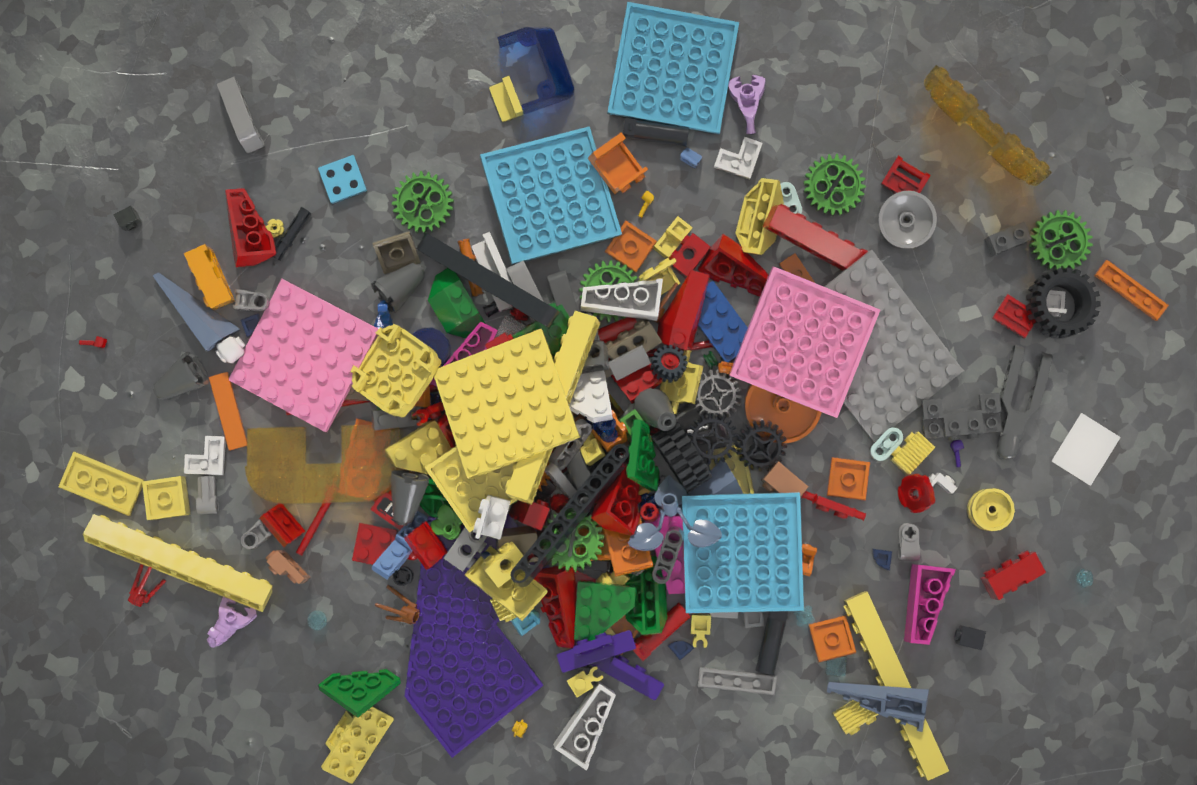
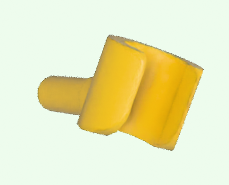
(648, 198)

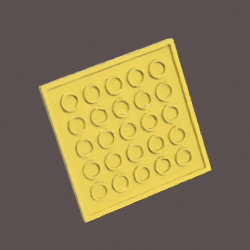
(505, 404)

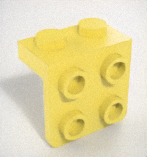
(664, 272)

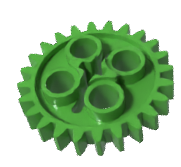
(820, 175)
(438, 209)
(1054, 225)
(595, 279)
(589, 543)

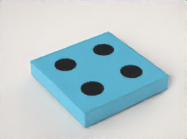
(342, 179)

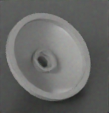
(921, 222)

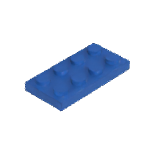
(721, 324)

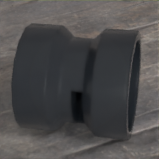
(399, 576)

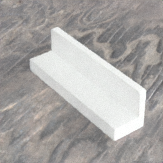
(489, 257)

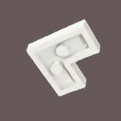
(742, 163)
(211, 462)

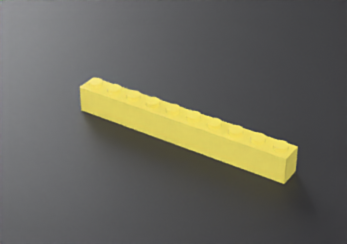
(569, 365)
(178, 562)
(891, 674)

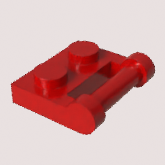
(899, 182)

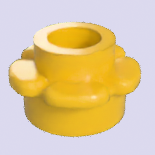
(519, 728)

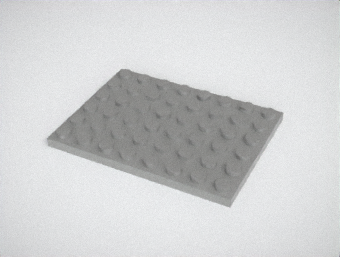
(903, 354)

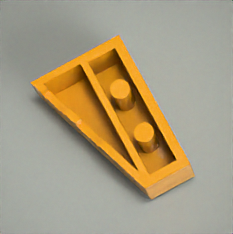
(209, 277)

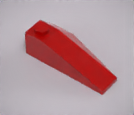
(249, 235)
(732, 265)
(682, 317)
(619, 506)
(559, 603)

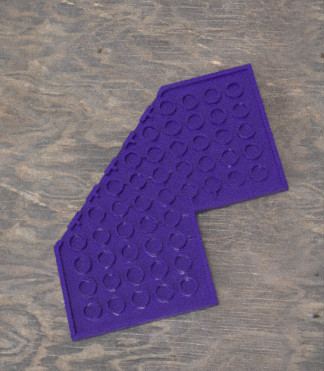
(460, 661)

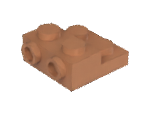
(282, 563)

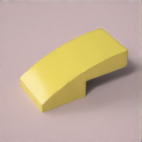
(672, 237)

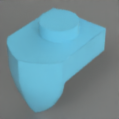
(528, 623)

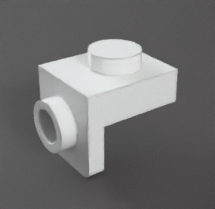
(1056, 303)
(946, 482)

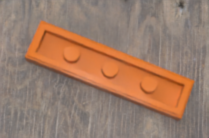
(1131, 290)
(228, 411)

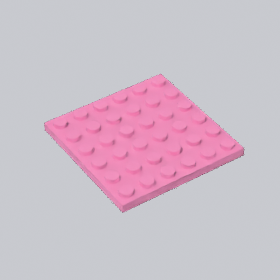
(804, 342)
(303, 355)

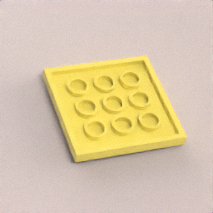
(467, 494)

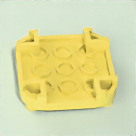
(395, 370)

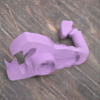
(748, 98)
(228, 622)

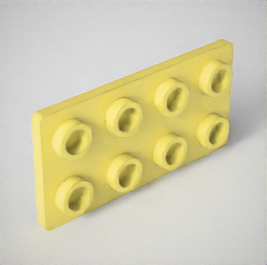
(354, 742)

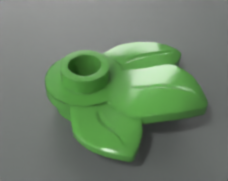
(446, 520)

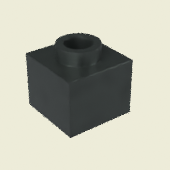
(127, 218)

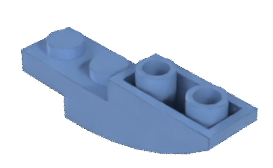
(398, 550)

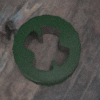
(710, 360)

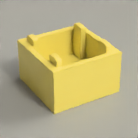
(166, 498)

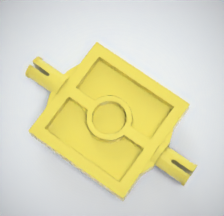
(686, 387)

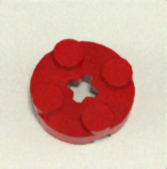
(925, 493)

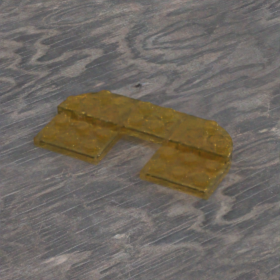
(964, 108)
(280, 471)

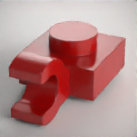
(433, 412)

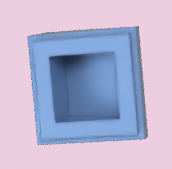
(690, 157)

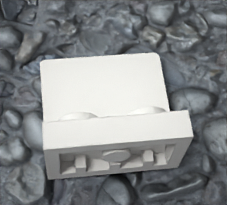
(493, 517)

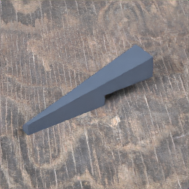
(203, 321)
(721, 483)
(904, 704)

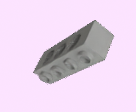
(456, 554)

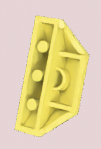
(753, 214)

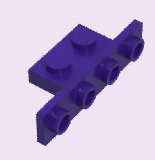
(596, 650)
(632, 676)

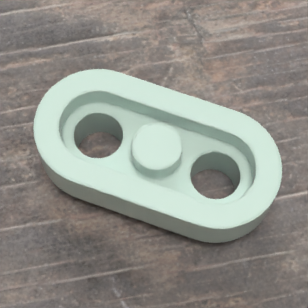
(792, 198)
(886, 444)

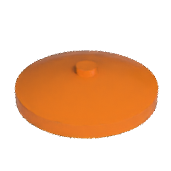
(791, 417)

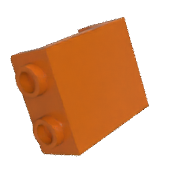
(617, 165)

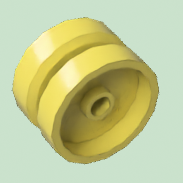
(979, 512)

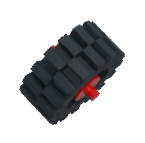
(668, 363)

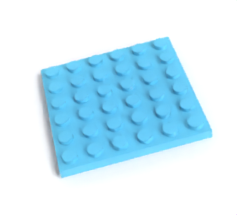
(673, 68)
(549, 195)
(755, 560)

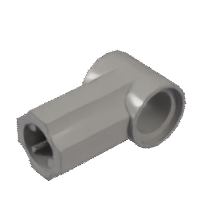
(705, 430)
(207, 501)

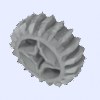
(712, 378)

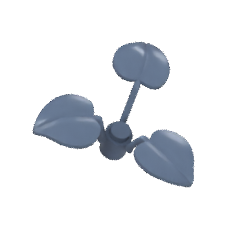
(669, 497)

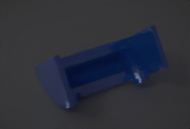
(559, 82)

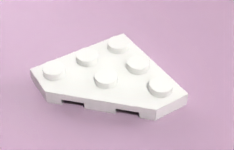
(592, 397)

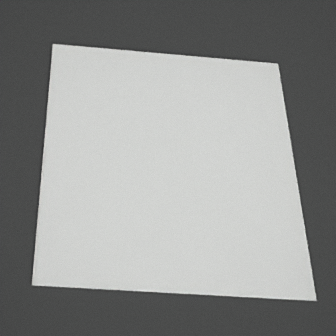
(1085, 449)

